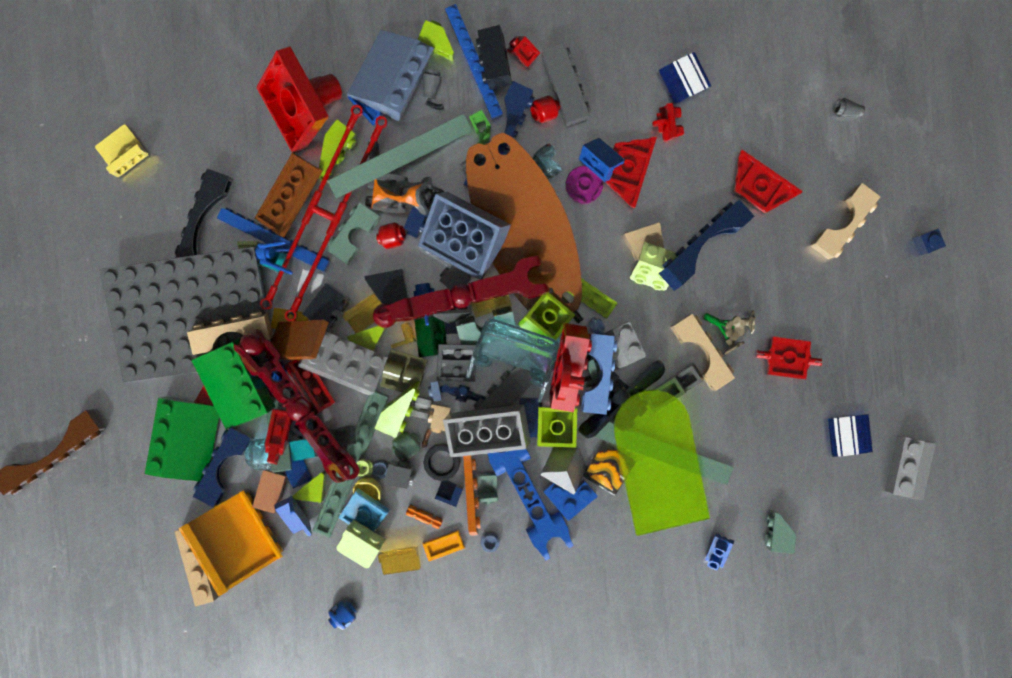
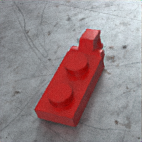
(277, 435)

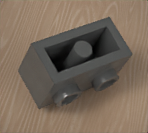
(400, 474)

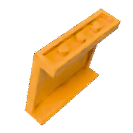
(231, 542)

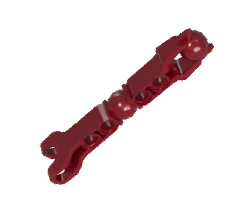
(463, 295)
(297, 408)

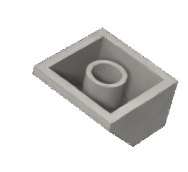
(628, 346)

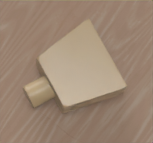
(650, 234)

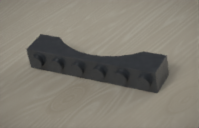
(212, 191)

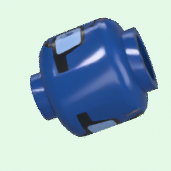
(342, 614)

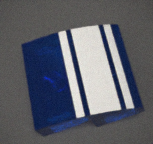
(685, 78)
(850, 435)

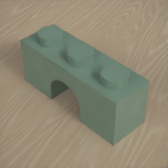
(360, 218)
(470, 331)

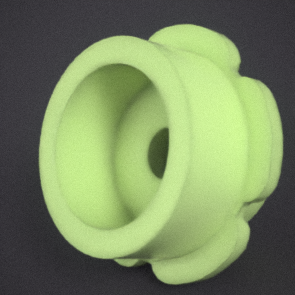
(368, 471)

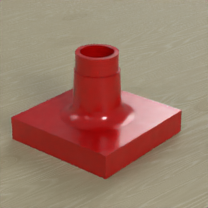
(296, 100)

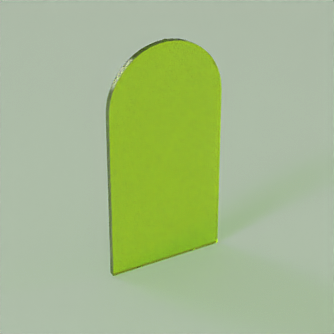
(659, 462)

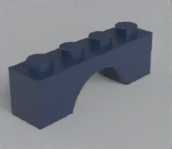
(210, 488)

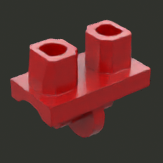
(666, 122)

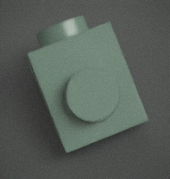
(593, 368)
(487, 487)

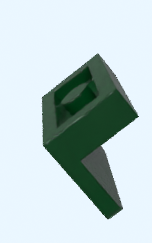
(429, 336)

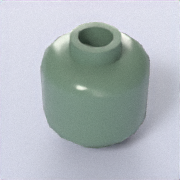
(406, 445)

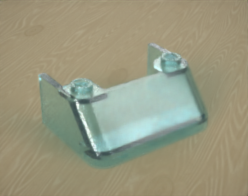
(517, 348)

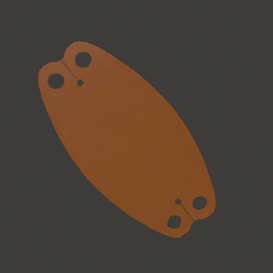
(538, 221)

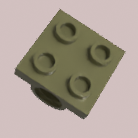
(402, 371)

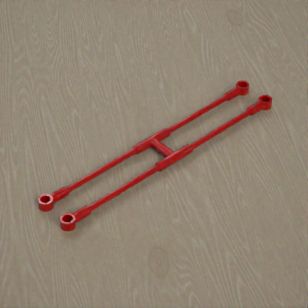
(313, 208)

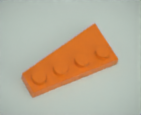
(472, 501)

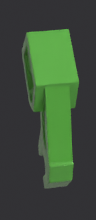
(476, 119)

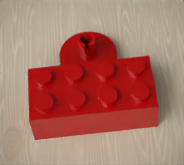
(569, 367)

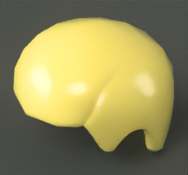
(369, 486)

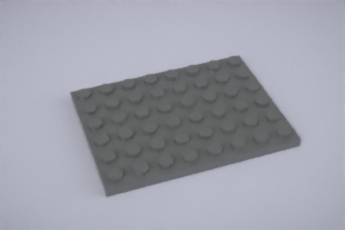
(162, 299)

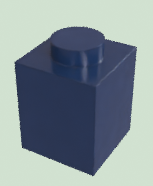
(929, 242)

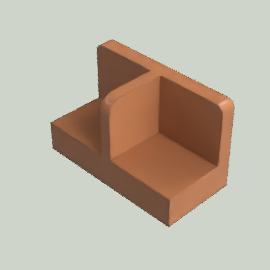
(270, 491)

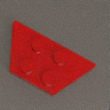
(629, 176)
(761, 185)

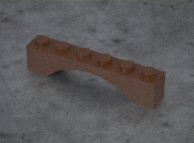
(79, 431)

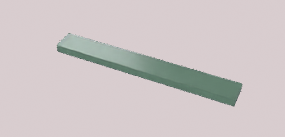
(399, 156)
(708, 467)
(339, 491)

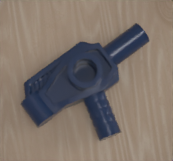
(461, 393)

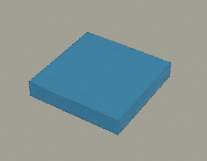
(364, 510)

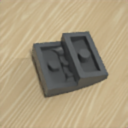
(454, 362)

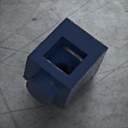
(415, 223)

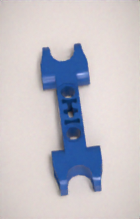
(544, 525)

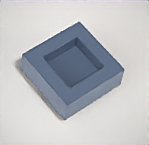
(434, 391)

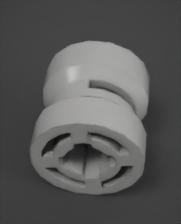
(421, 403)

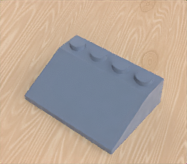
(391, 73)
(463, 234)

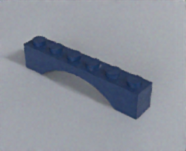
(516, 102)
(683, 267)

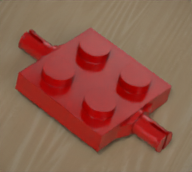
(788, 358)

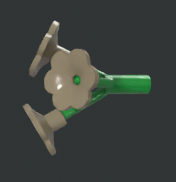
(734, 328)

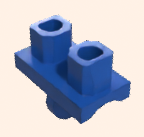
(719, 551)

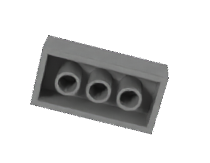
(347, 364)
(487, 431)

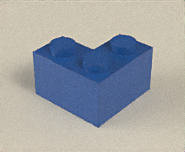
(569, 503)

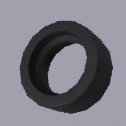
(433, 474)

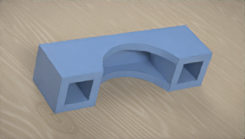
(596, 399)

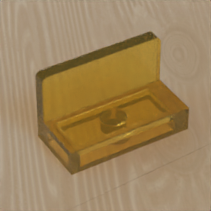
(486, 307)
(362, 314)
(408, 335)
(399, 560)

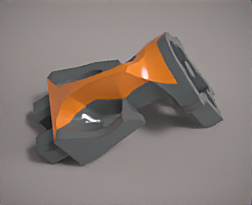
(386, 195)

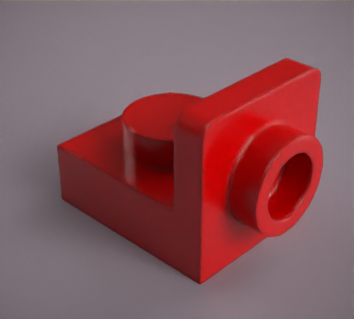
(523, 50)

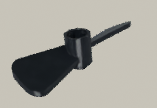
(597, 422)

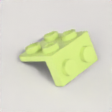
(650, 265)
(360, 544)

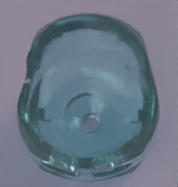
(543, 160)
(256, 456)

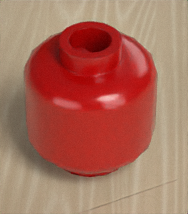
(545, 109)
(391, 235)

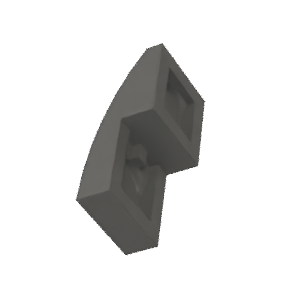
(344, 436)

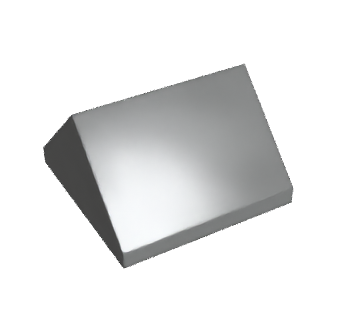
(565, 467)

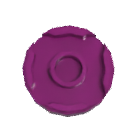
(583, 185)

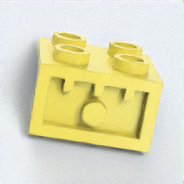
(121, 151)

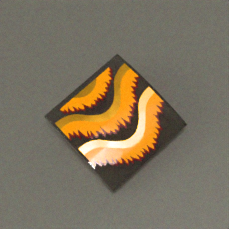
(605, 469)

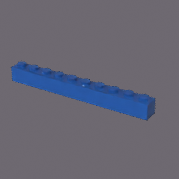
(473, 61)
(269, 236)

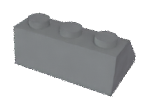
(910, 467)

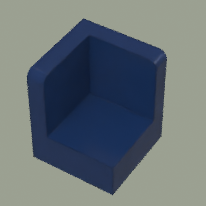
(449, 492)

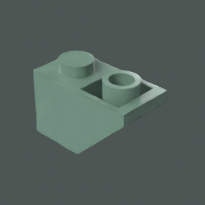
(780, 535)

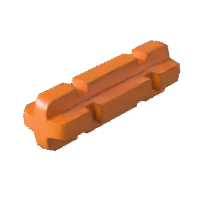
(424, 516)

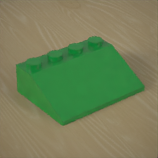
(231, 387)
(181, 439)

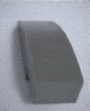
(682, 381)

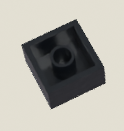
(327, 305)

